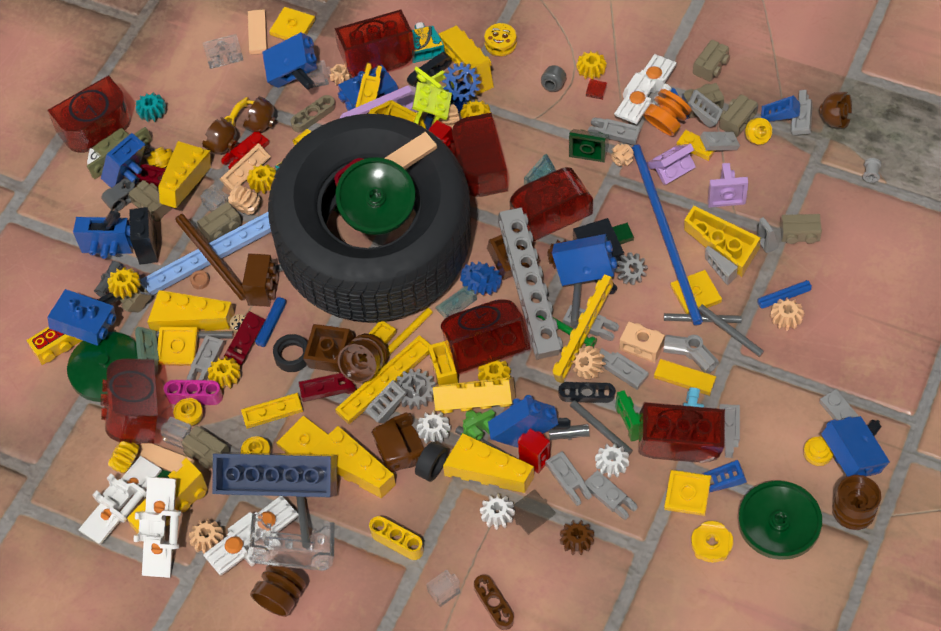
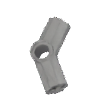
(700, 355)

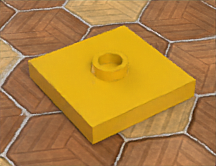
(291, 23)
(702, 289)
(177, 345)
(301, 437)
(687, 492)

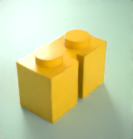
(442, 364)

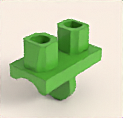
(476, 423)

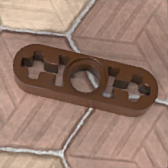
(491, 610)

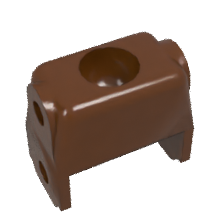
(398, 442)

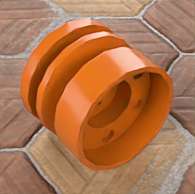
(667, 112)

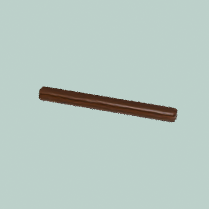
(211, 256)

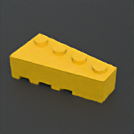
(463, 49)
(183, 173)
(725, 238)
(189, 311)
(474, 394)
(356, 463)
(487, 465)
(189, 488)

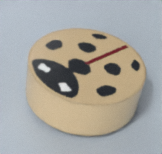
(236, 321)

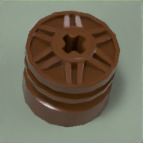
(353, 359)
(856, 502)
(277, 590)

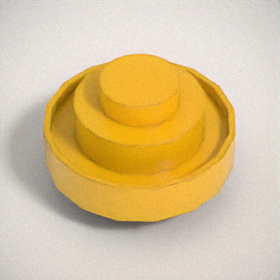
(758, 130)
(160, 157)
(188, 411)
(255, 445)
(817, 451)

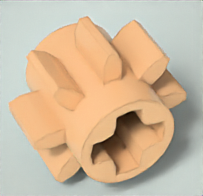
(339, 74)
(622, 154)

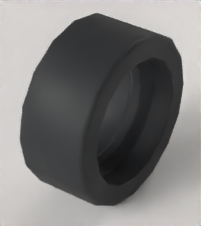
(281, 344)
(431, 461)

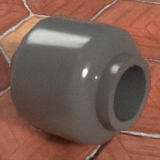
(553, 78)

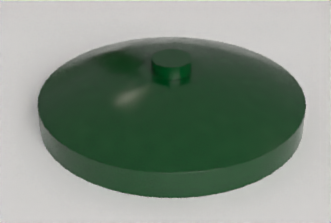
(375, 196)
(89, 363)
(780, 520)

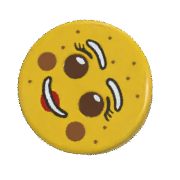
(500, 39)

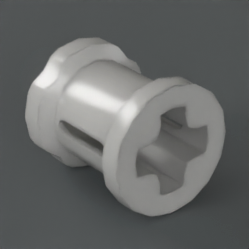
(872, 168)

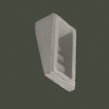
(713, 109)
(766, 233)
(721, 265)
(382, 398)

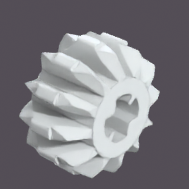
(427, 427)
(619, 462)
(489, 511)

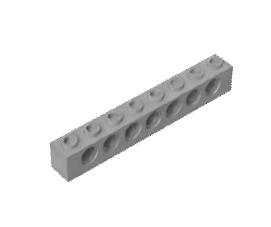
(542, 347)

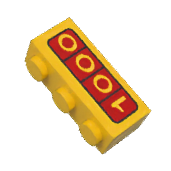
(50, 344)

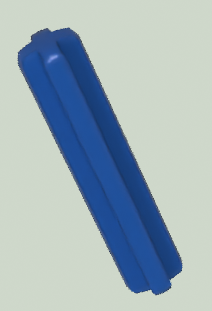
(782, 294)
(270, 322)

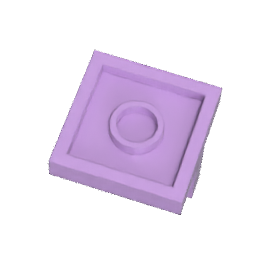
(673, 163)
(727, 189)

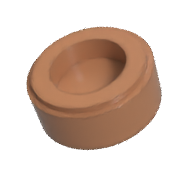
(199, 279)

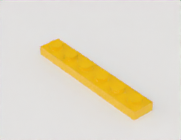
(585, 322)
(364, 395)

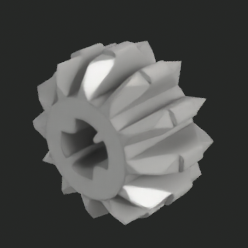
(626, 273)

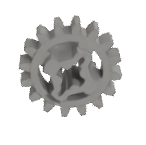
(423, 385)

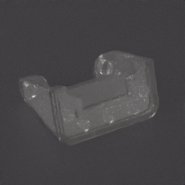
(286, 548)

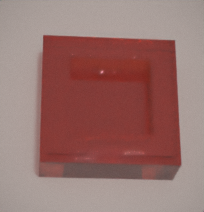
(596, 89)

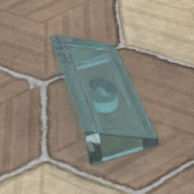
(542, 168)
(456, 302)

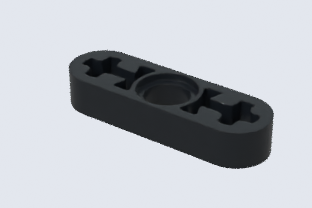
(431, 67)
(593, 386)

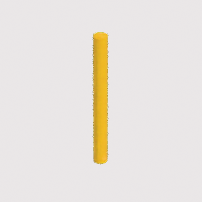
(408, 331)

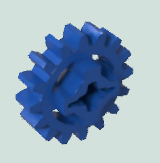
(469, 84)
(480, 278)

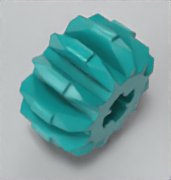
(150, 107)

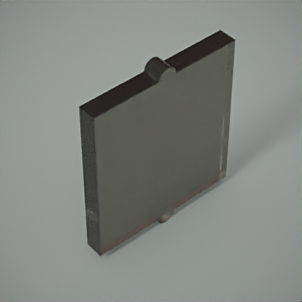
(532, 512)

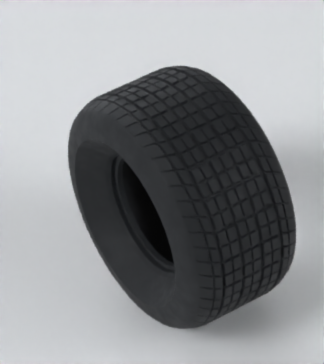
(379, 280)

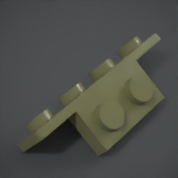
(105, 146)

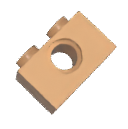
(647, 350)

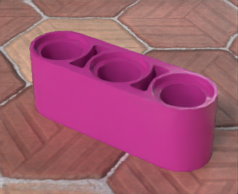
(185, 387)

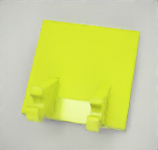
(431, 81)
(431, 101)

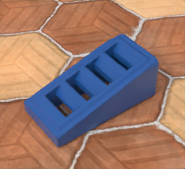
(791, 110)
(727, 483)

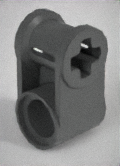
(117, 196)

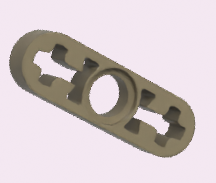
(310, 120)

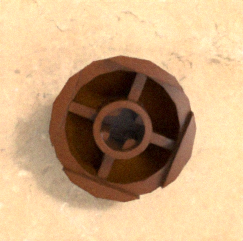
(836, 109)
(260, 116)
(220, 136)

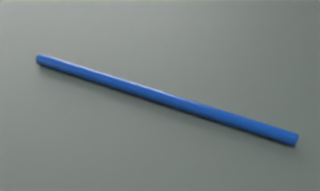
(667, 236)

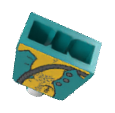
(426, 43)

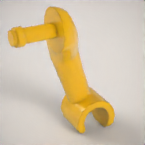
(241, 104)

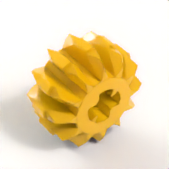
(591, 65)
(474, 108)
(261, 178)
(124, 282)
(494, 370)
(224, 372)
(123, 456)

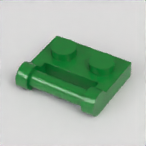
(624, 407)

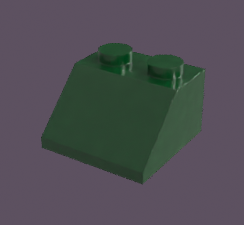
(588, 145)

